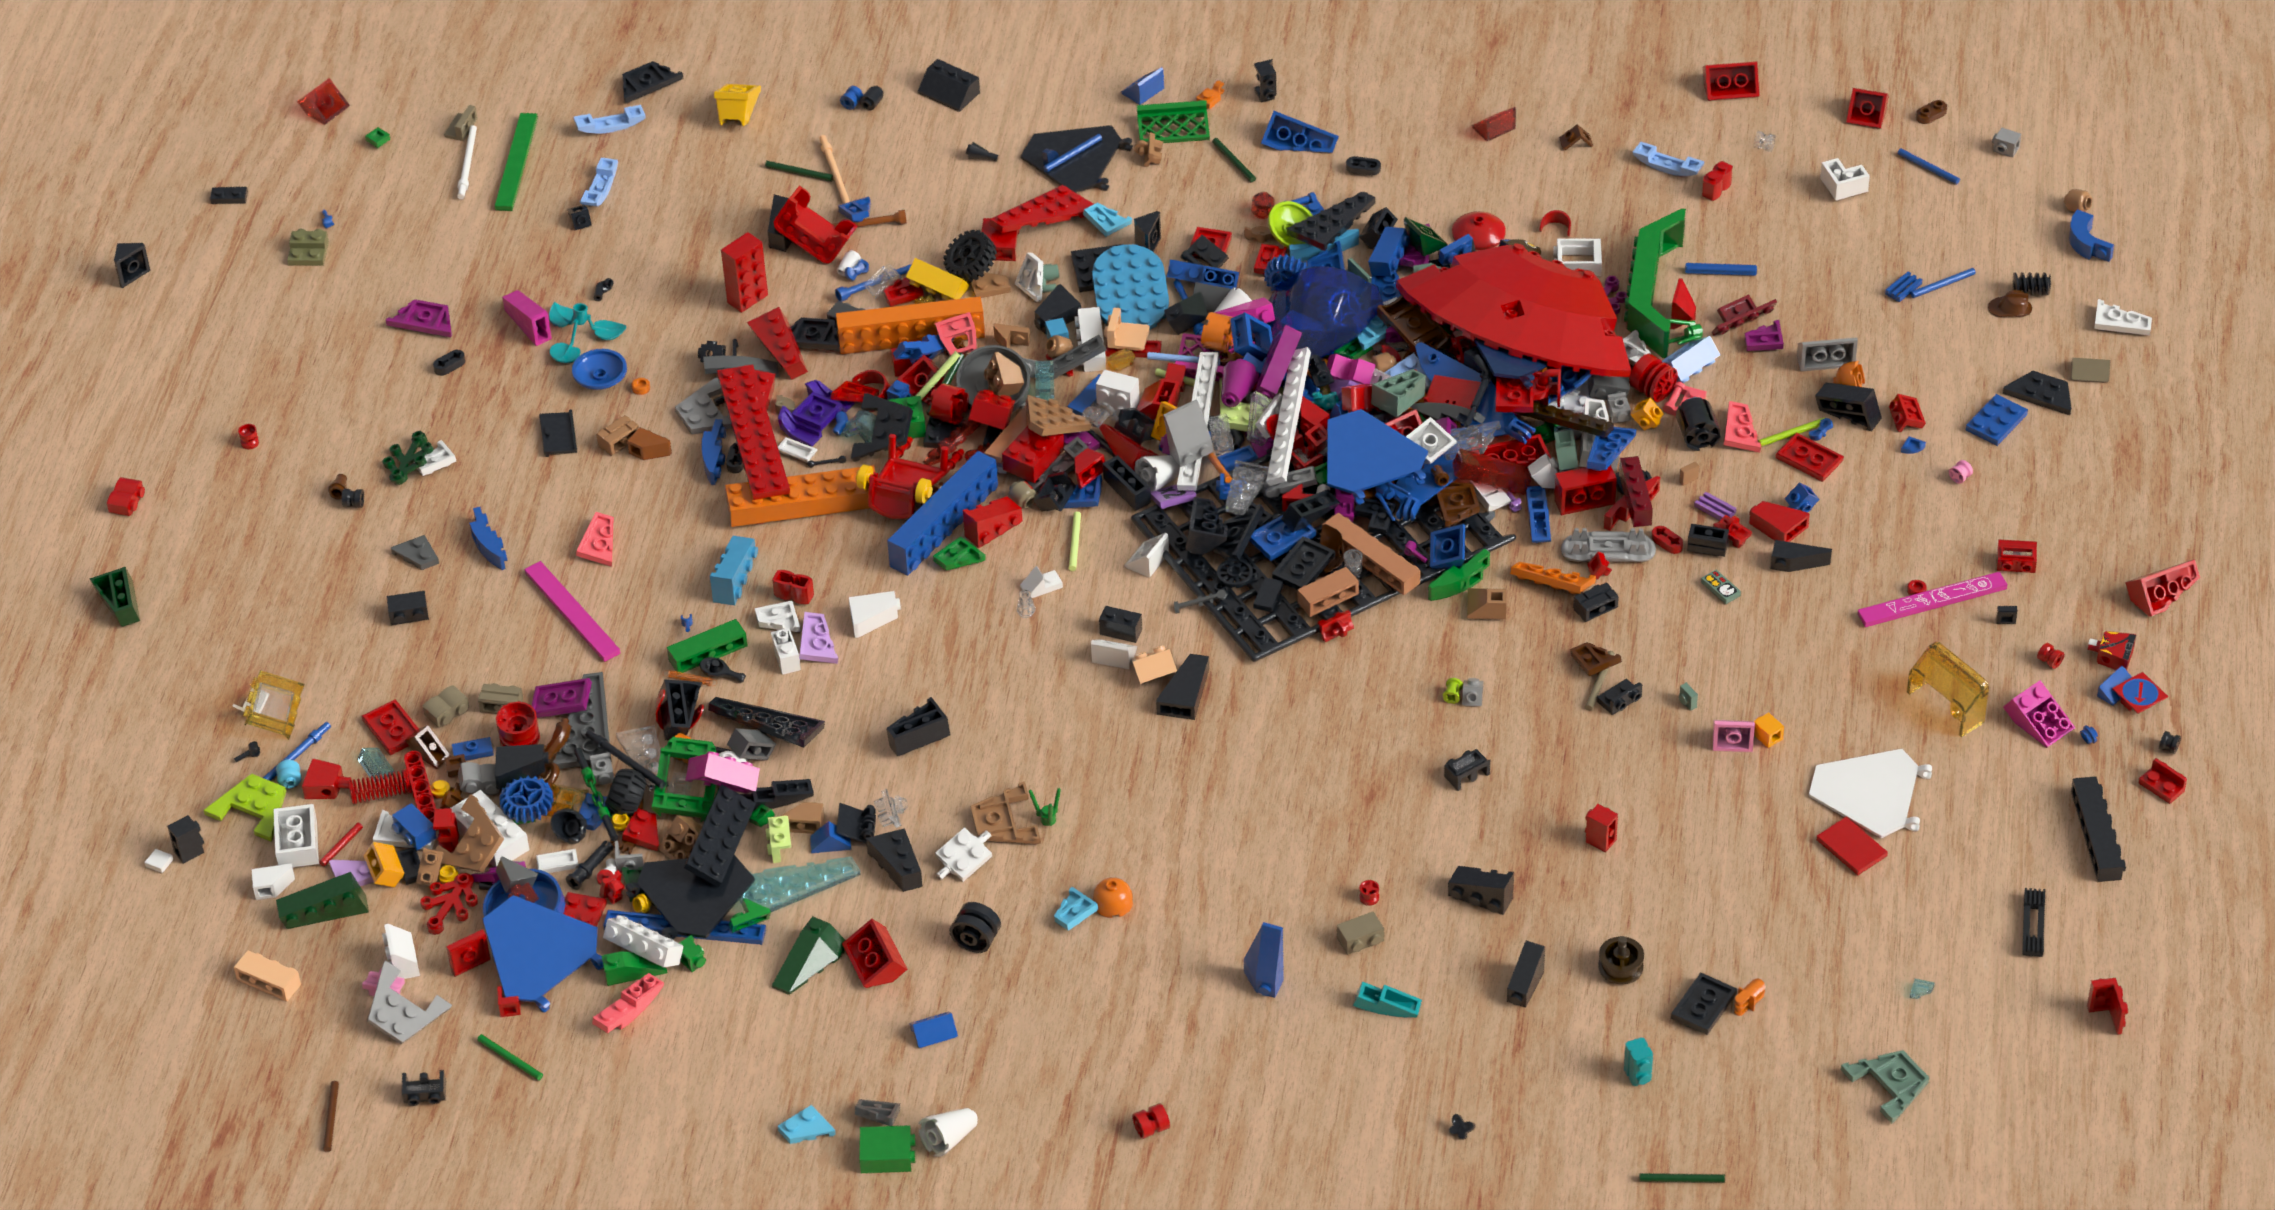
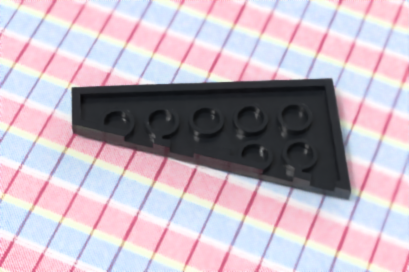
(1333, 222)
(783, 725)

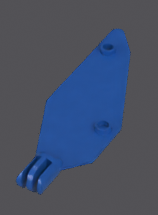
(1449, 367)
(1421, 493)

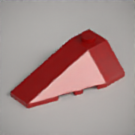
(919, 375)
(1123, 446)
(2159, 589)

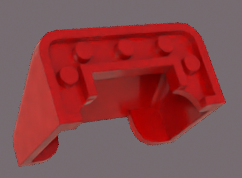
(810, 229)

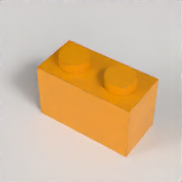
(384, 864)

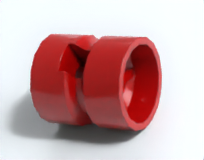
(1150, 1121)

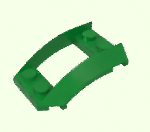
(677, 803)

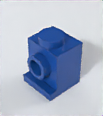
(898, 390)

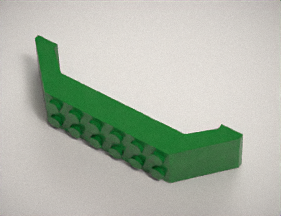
(1651, 244)

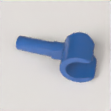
(327, 221)
(687, 622)

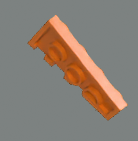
(1553, 577)

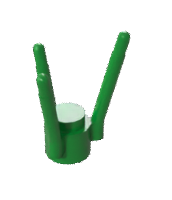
(1692, 332)
(1047, 813)

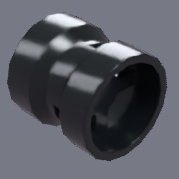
(353, 498)

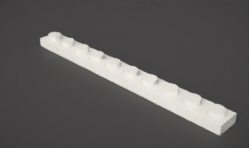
(1203, 393)
(1288, 417)

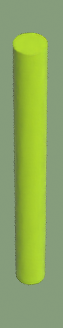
(1789, 433)

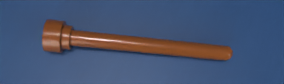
(898, 217)

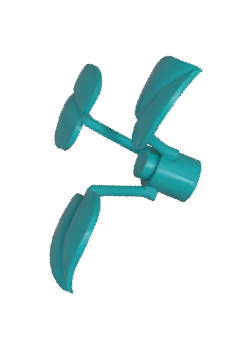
(562, 316)

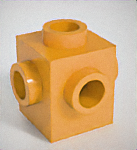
(1647, 414)

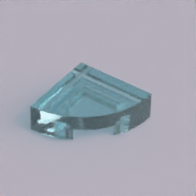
(1921, 988)

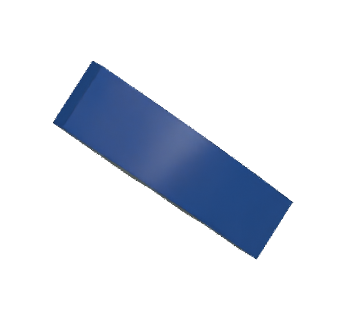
(1538, 514)

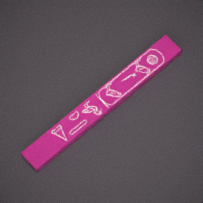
(1932, 599)

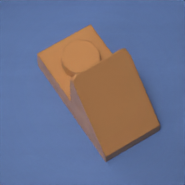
(1008, 334)

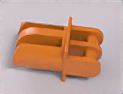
(1749, 996)

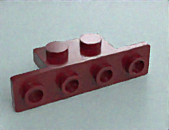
(1739, 311)

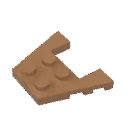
(997, 818)
(478, 842)

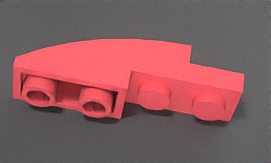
(630, 1005)

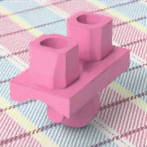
(372, 980)

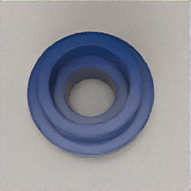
(2089, 734)

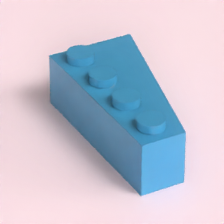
(733, 570)

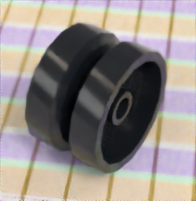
(975, 927)

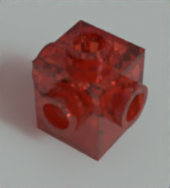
(526, 890)

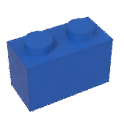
(413, 826)

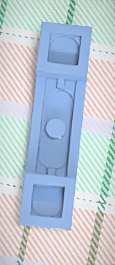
(612, 123)
(1647, 154)
(602, 182)

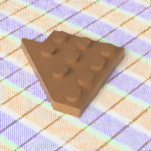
(1053, 419)

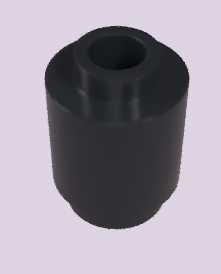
(871, 97)

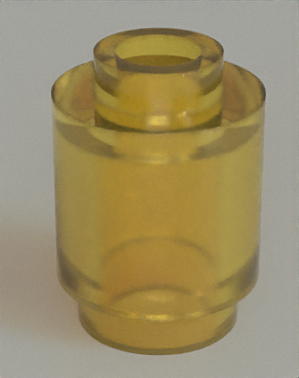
(1120, 360)

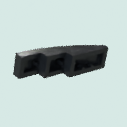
(781, 793)

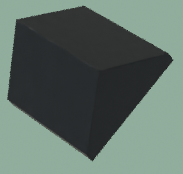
(1148, 230)
(130, 262)

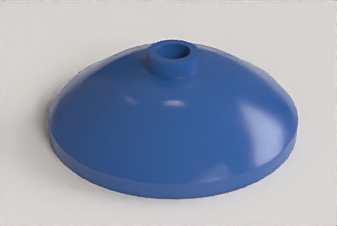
(599, 369)

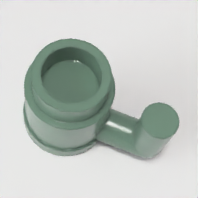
(1050, 273)

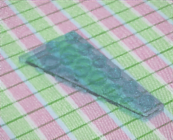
(789, 884)

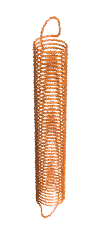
(674, 673)

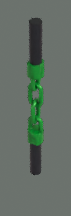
(603, 811)

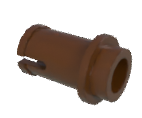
(1440, 477)

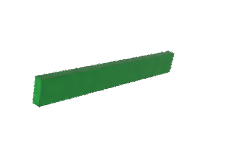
(516, 162)

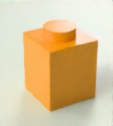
(1768, 730)

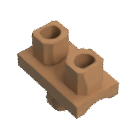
(1150, 150)
(429, 867)

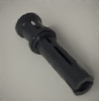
(584, 870)

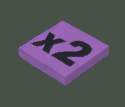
(1171, 496)

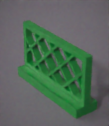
(1172, 112)

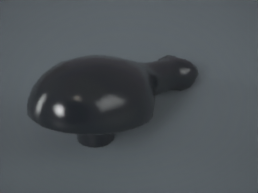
(718, 668)

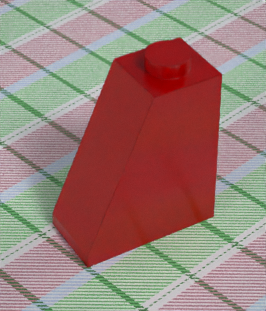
(1778, 521)

